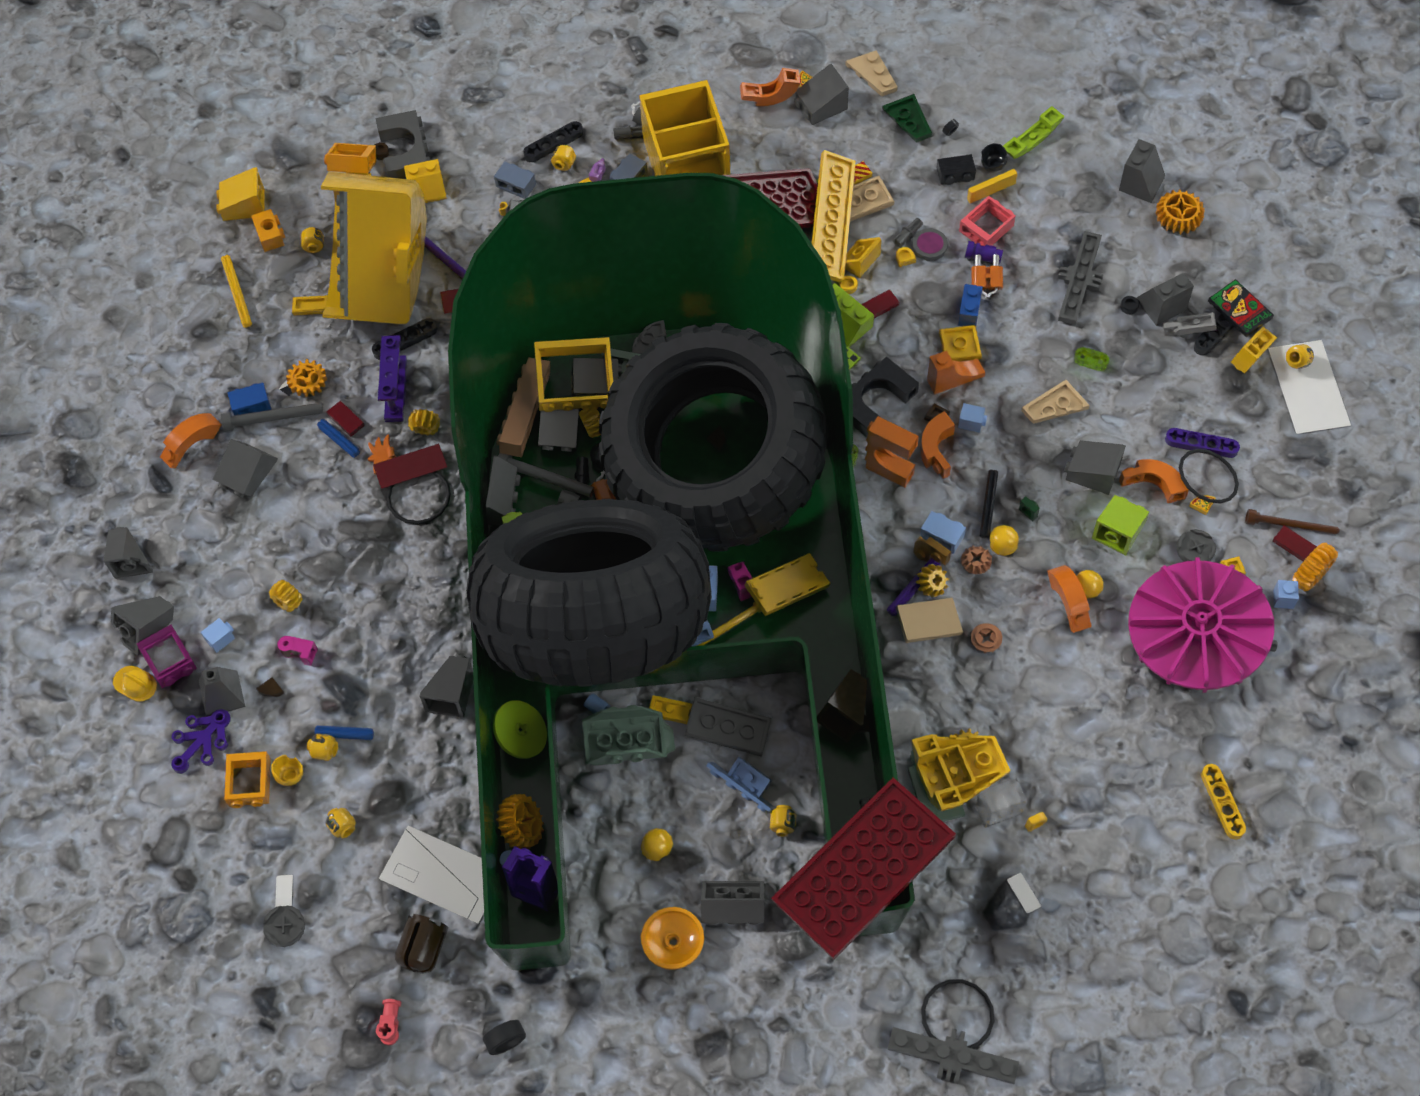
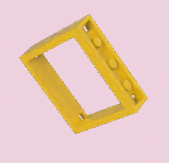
(572, 347)

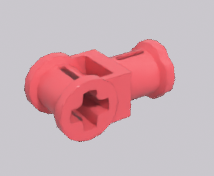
(389, 1021)

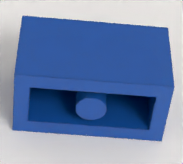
(970, 305)
(249, 399)

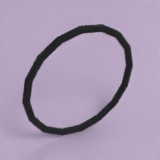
(1194, 491)
(425, 520)
(957, 981)

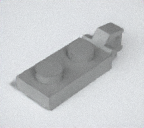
(1190, 324)

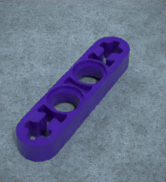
(1202, 439)

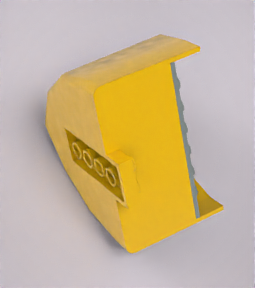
(375, 247)

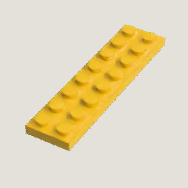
(833, 212)

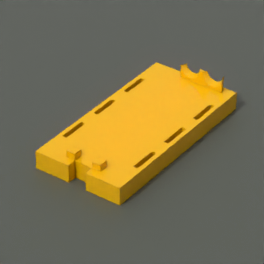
(786, 583)

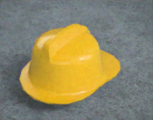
(135, 683)

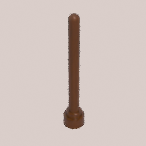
(1253, 517)

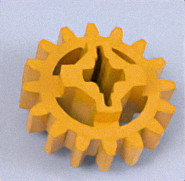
(306, 378)

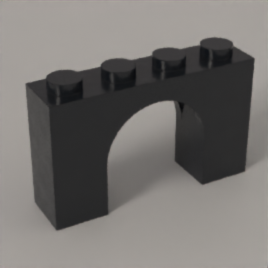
(885, 376)

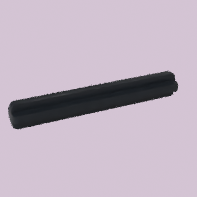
(988, 504)

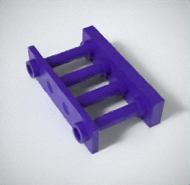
(392, 379)

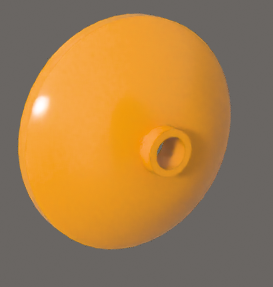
(669, 925)

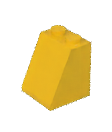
(241, 196)

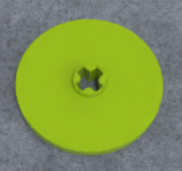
(519, 715)

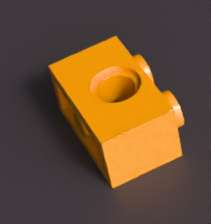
(268, 231)

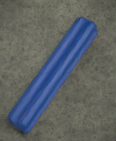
(338, 438)
(346, 732)

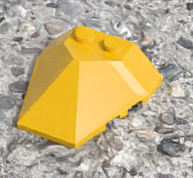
(957, 767)

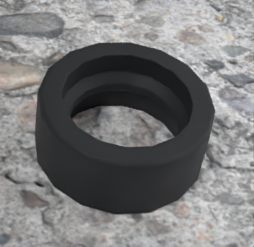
(504, 1037)

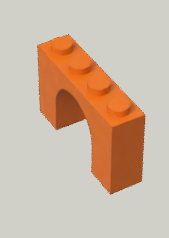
(883, 440)

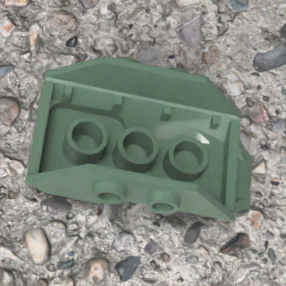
(626, 735)

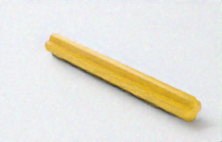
(236, 291)

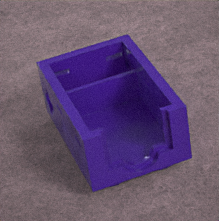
(532, 877)

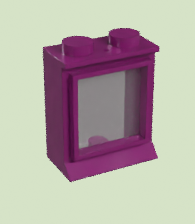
(166, 656)

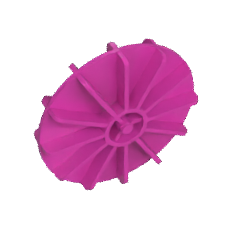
(1201, 625)

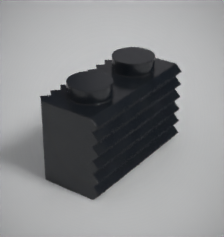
(956, 169)

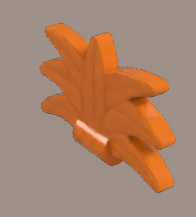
(381, 452)

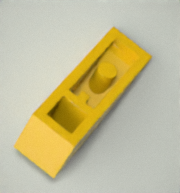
(1253, 350)

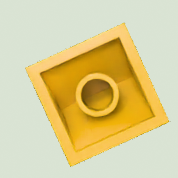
(862, 255)

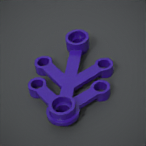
(201, 738)

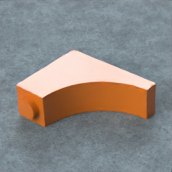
(947, 373)

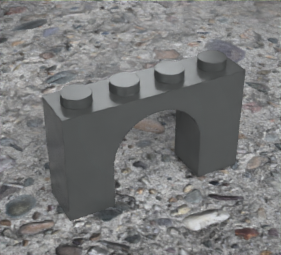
(405, 126)

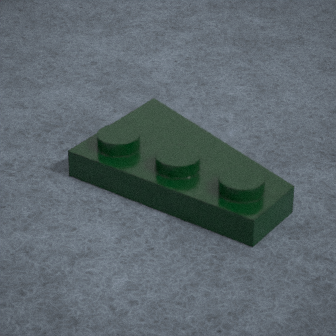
(909, 117)

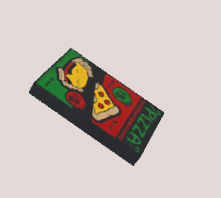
(1240, 308)

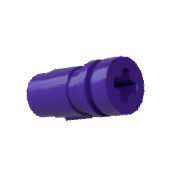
(985, 251)

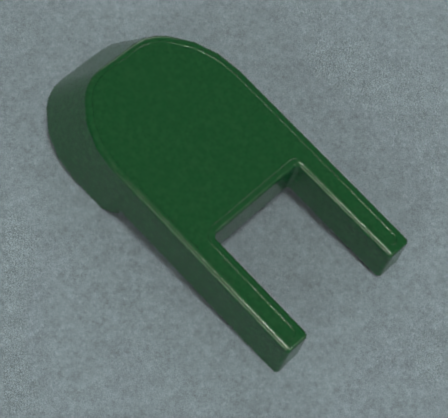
(605, 266)

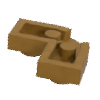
(930, 548)

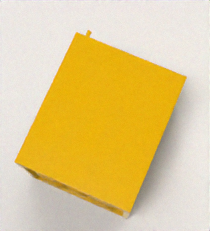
(684, 131)

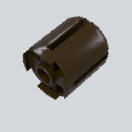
(420, 944)

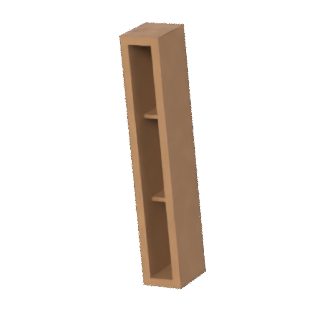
(523, 409)

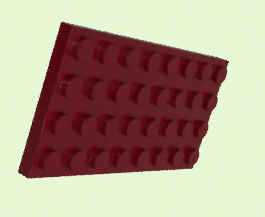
(863, 868)

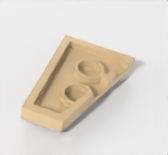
(874, 71)
(1055, 403)

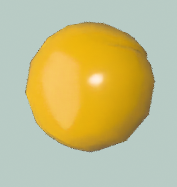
(1004, 540)
(1091, 583)
(287, 770)
(656, 844)

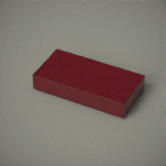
(882, 303)
(345, 418)
(1293, 543)

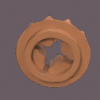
(976, 567)
(985, 630)

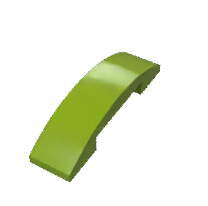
(1035, 134)

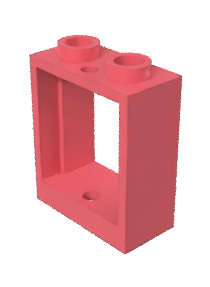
(978, 235)

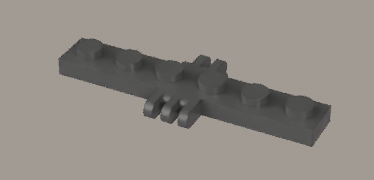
(1080, 278)
(953, 1055)

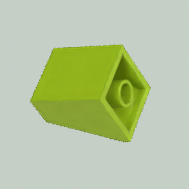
(1120, 524)

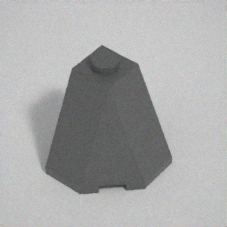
(124, 555)
(141, 620)

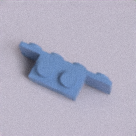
(747, 780)

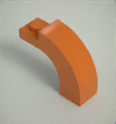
(773, 92)
(936, 431)
(186, 434)
(1158, 473)
(1072, 594)

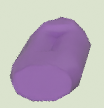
(597, 171)

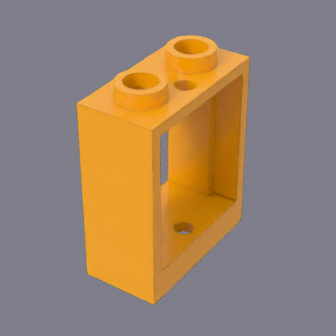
(350, 158)
(248, 760)

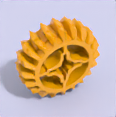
(1180, 211)
(1315, 566)
(520, 821)

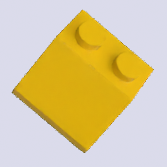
(429, 178)

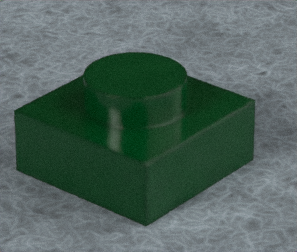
(1029, 508)

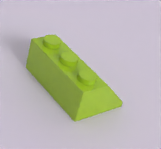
(855, 317)

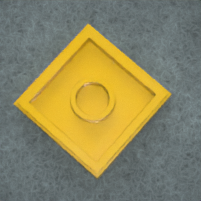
(961, 343)

